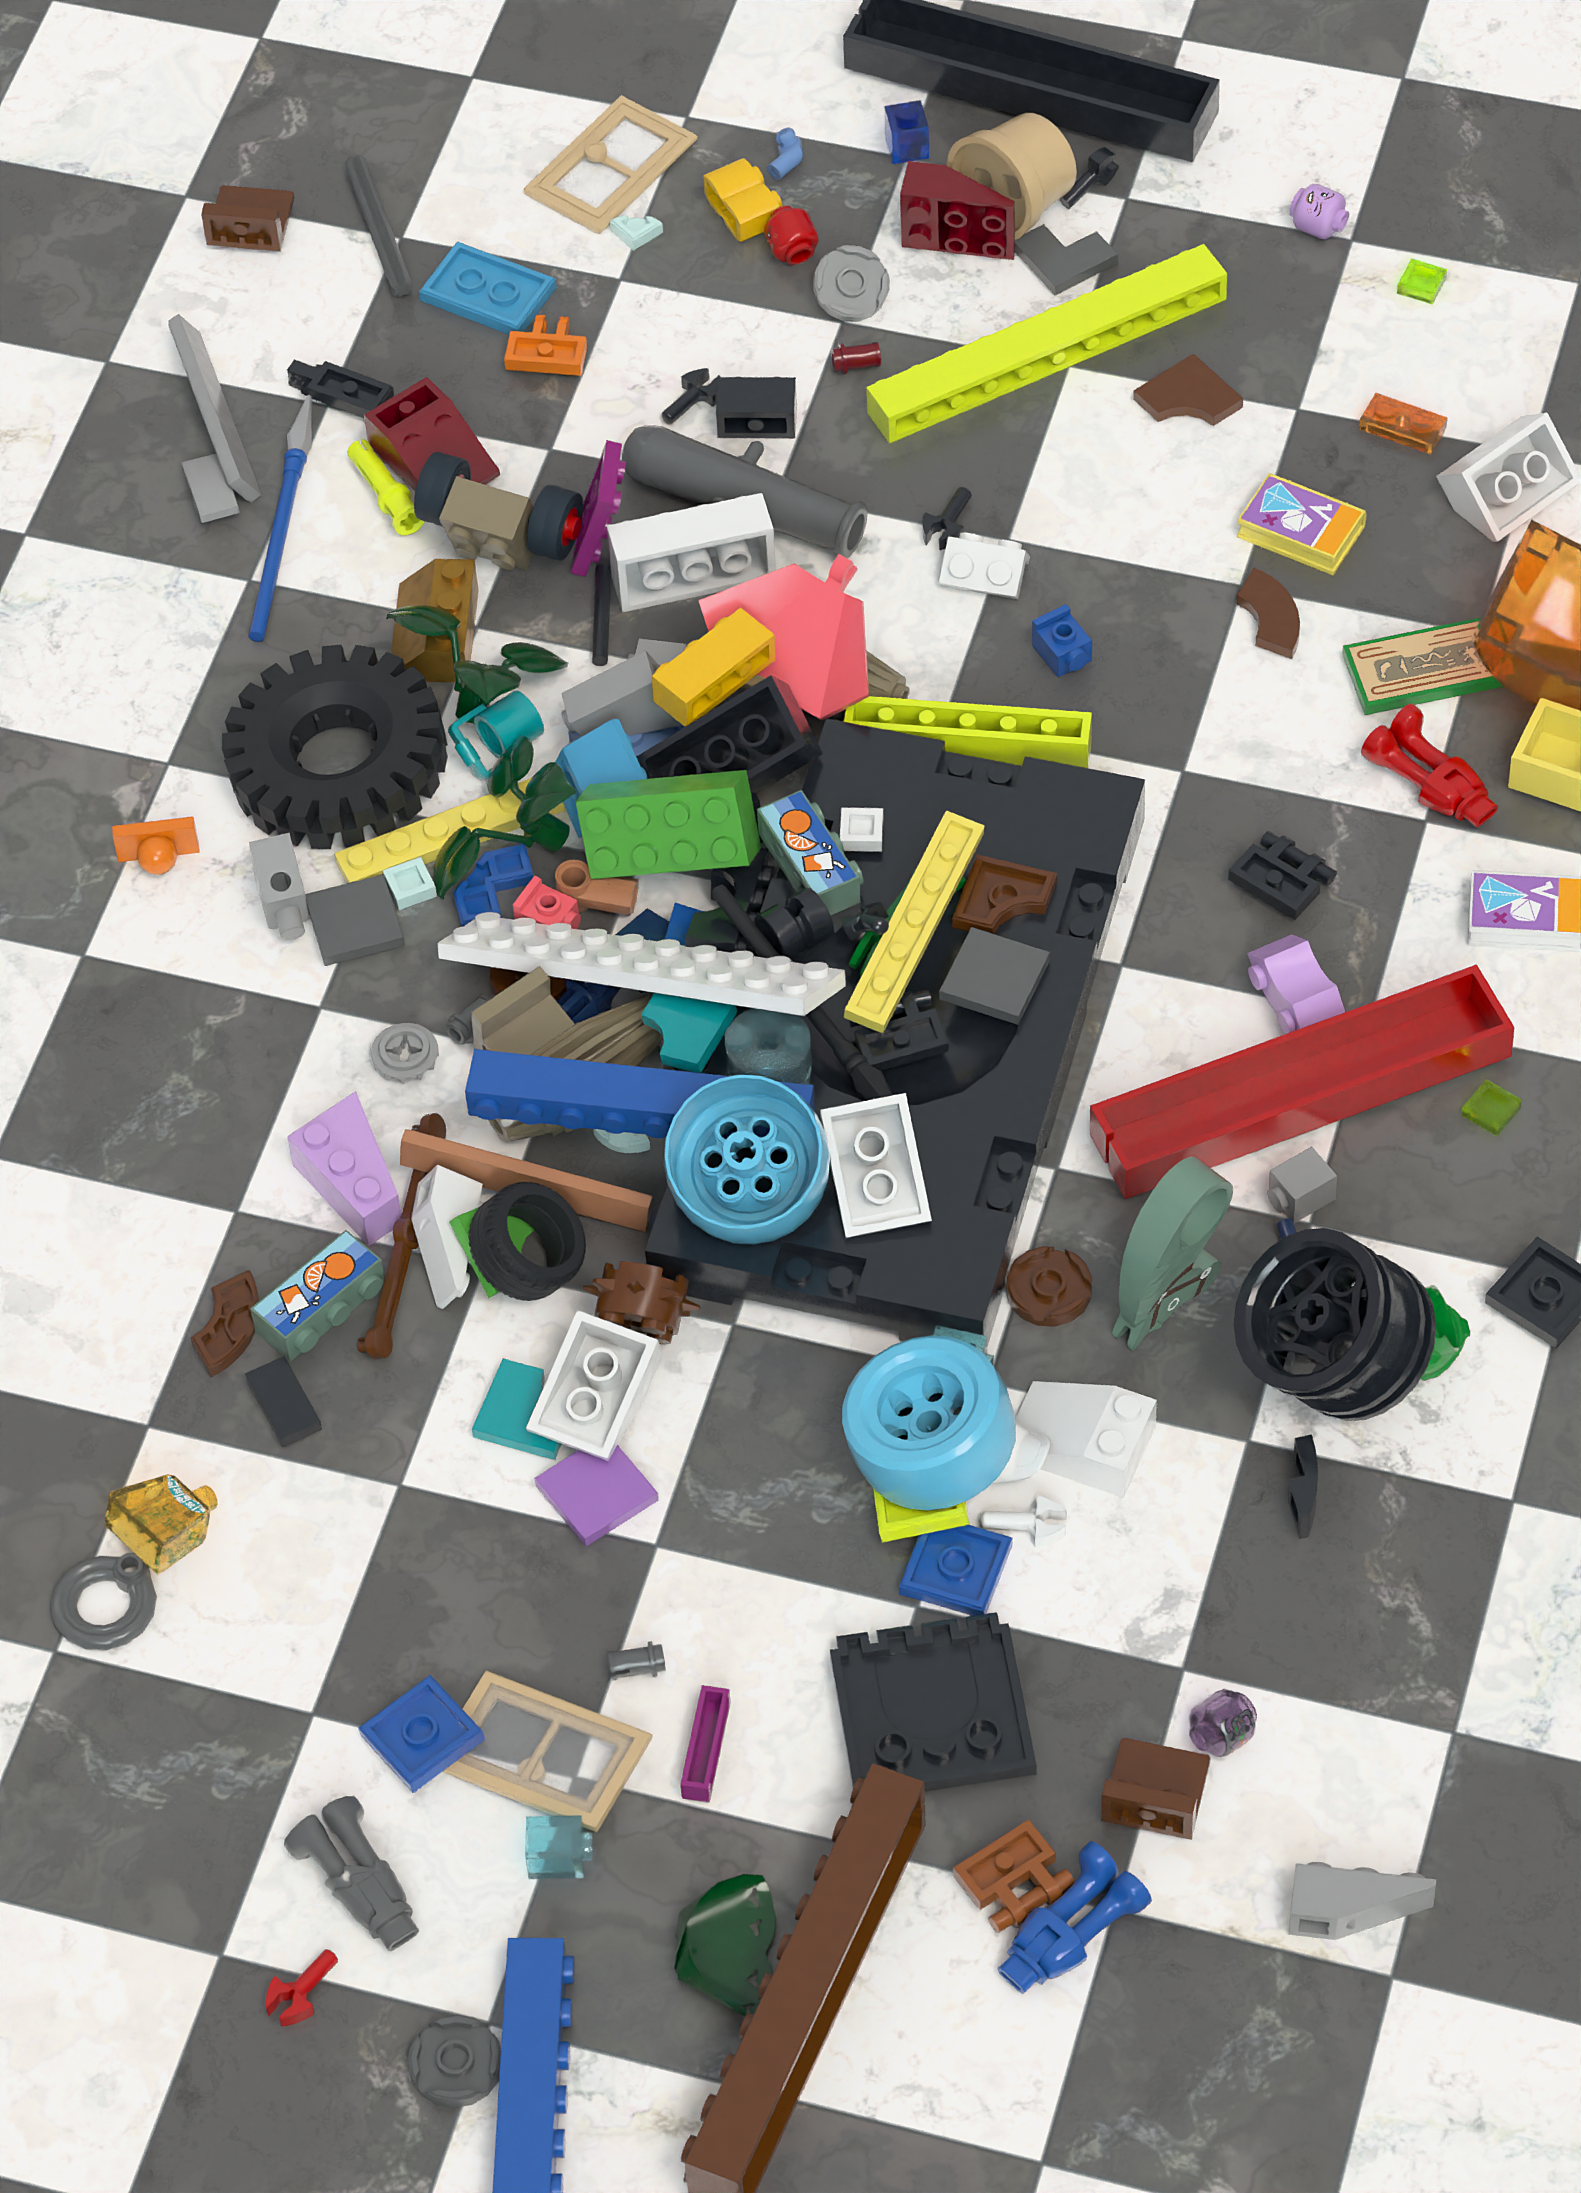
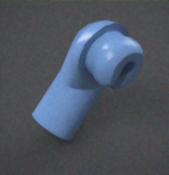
(789, 154)

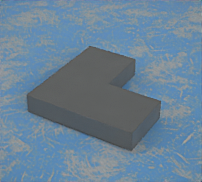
(1060, 265)

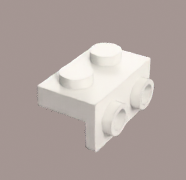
(983, 566)

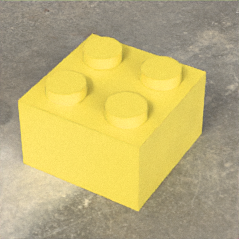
(1550, 755)

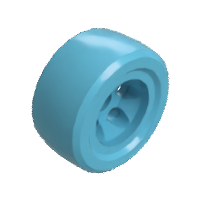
(698, 1133)
(945, 1453)

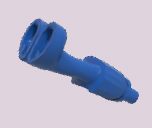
(1045, 1941)

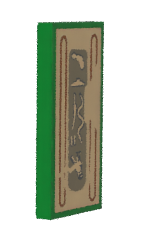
(1417, 667)

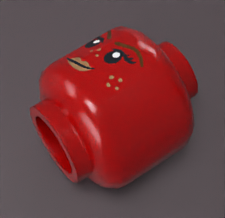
(791, 235)

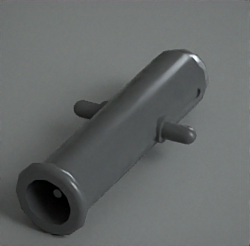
(708, 476)

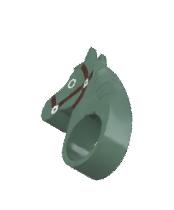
(1166, 1249)

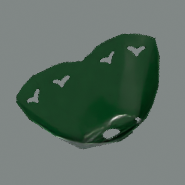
(719, 1948)

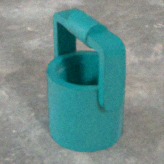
(497, 728)

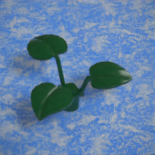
(477, 681)
(543, 793)

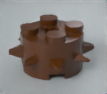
(642, 1299)

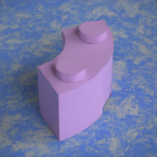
(1294, 983)

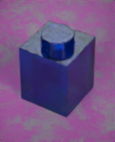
(906, 132)

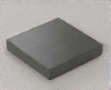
(354, 920)
(994, 975)

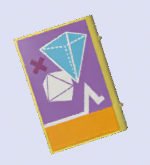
(1301, 524)

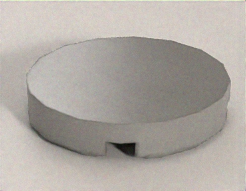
(851, 283)

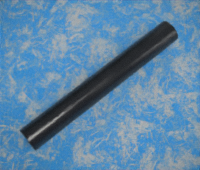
(601, 615)

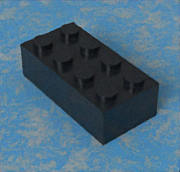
(751, 732)

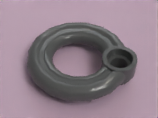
(98, 1569)

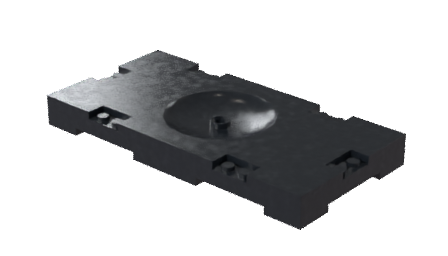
(972, 1110)

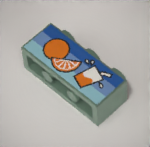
(809, 852)
(318, 1296)

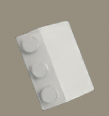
(1510, 476)

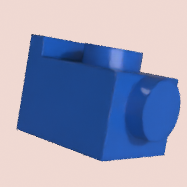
(1061, 641)

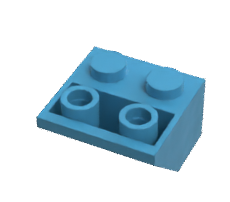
(598, 758)

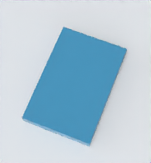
(487, 289)

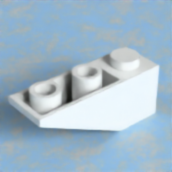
(437, 1201)

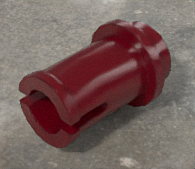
(855, 357)

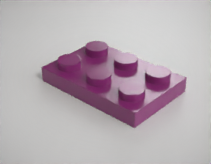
(598, 504)

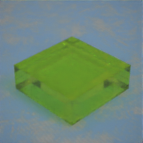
(1421, 281)
(1491, 1107)

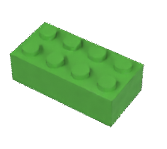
(668, 824)

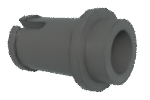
(460, 1025)
(637, 1661)

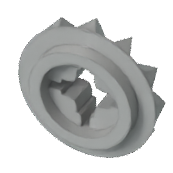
(389, 1046)

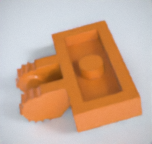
(546, 352)

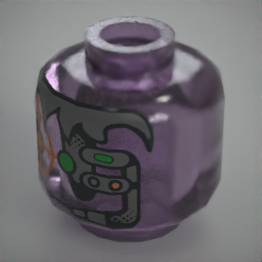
(1222, 1722)

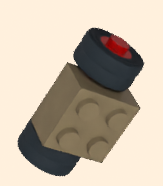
(496, 521)

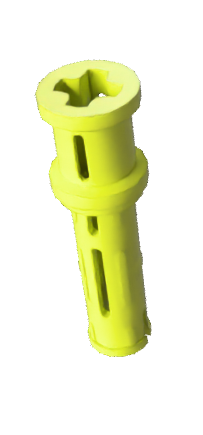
(392, 497)

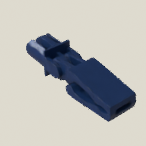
(587, 998)

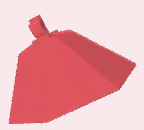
(815, 631)

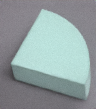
(636, 231)
(624, 1141)

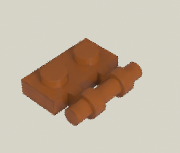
(1007, 1864)

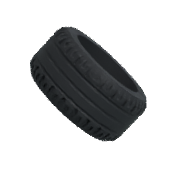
(502, 1262)

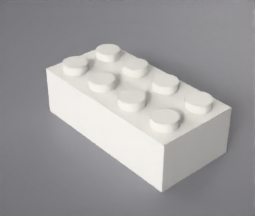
(690, 551)

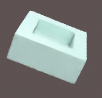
(409, 883)

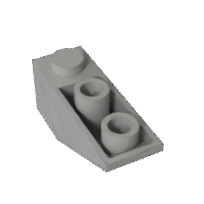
(1347, 1901)

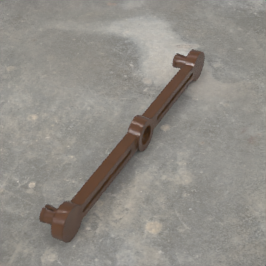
(378, 1338)

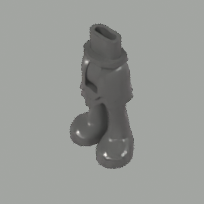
(366, 1890)

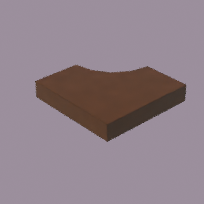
(1188, 390)
(1001, 891)

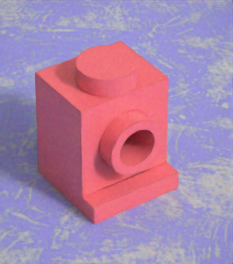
(546, 905)

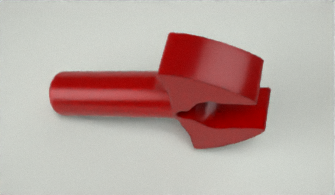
(298, 1990)

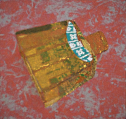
(160, 1519)

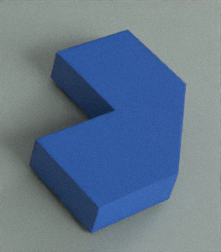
(493, 873)

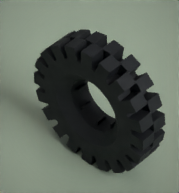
(314, 698)

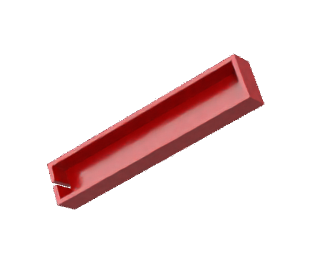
(1303, 1079)

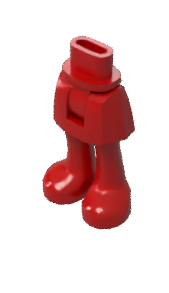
(1452, 784)

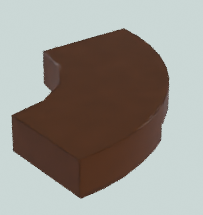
(1274, 612)
(230, 1326)

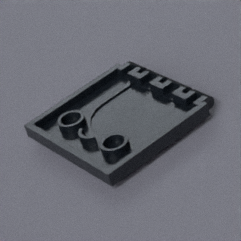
(934, 1703)

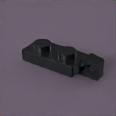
(339, 387)

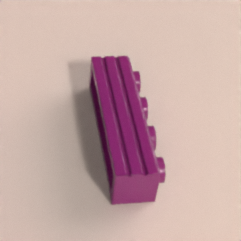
(705, 1743)

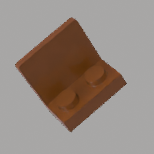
(247, 218)
(1155, 1788)

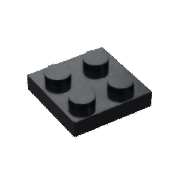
(1540, 1292)

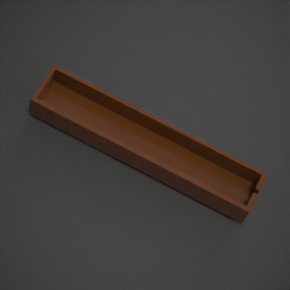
(807, 1986)

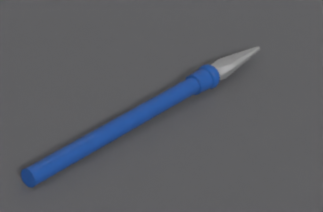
(295, 458)

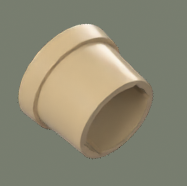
(1020, 160)

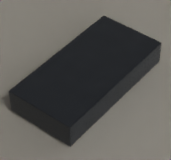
(283, 1401)

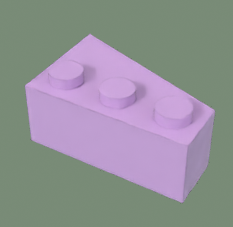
(347, 1168)

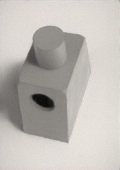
(280, 885)

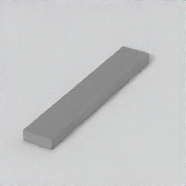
(214, 408)

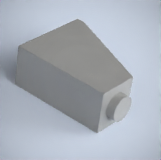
(619, 694)

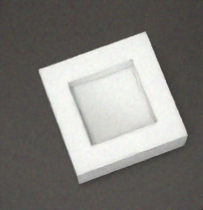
(861, 829)

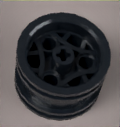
(1364, 1338)

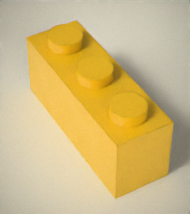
(713, 667)

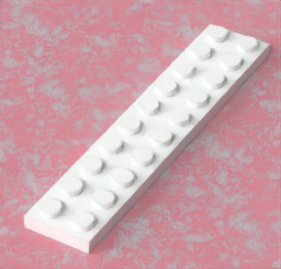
(643, 964)

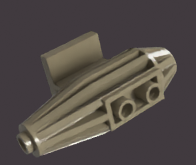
(532, 1023)

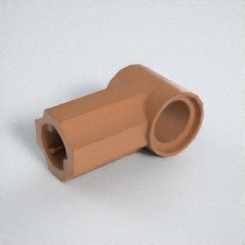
(603, 894)

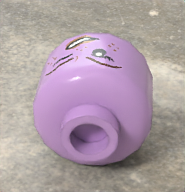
(1319, 211)

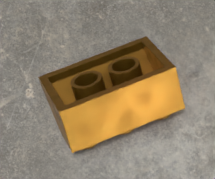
(444, 585)

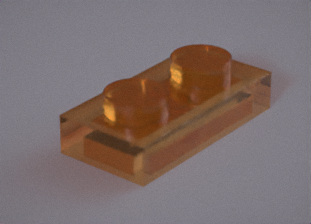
(1403, 423)

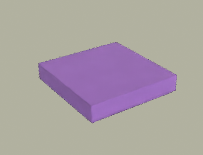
(596, 1493)

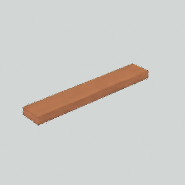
(498, 1171)

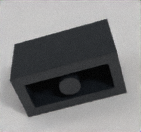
(756, 407)

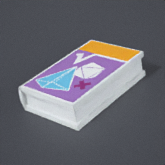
(1525, 911)

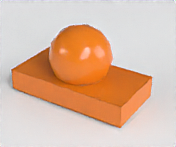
(156, 842)

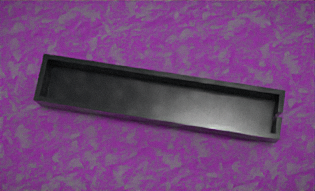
(1033, 73)

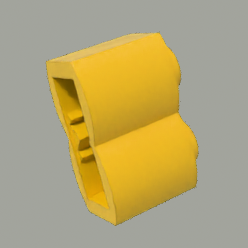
(741, 198)

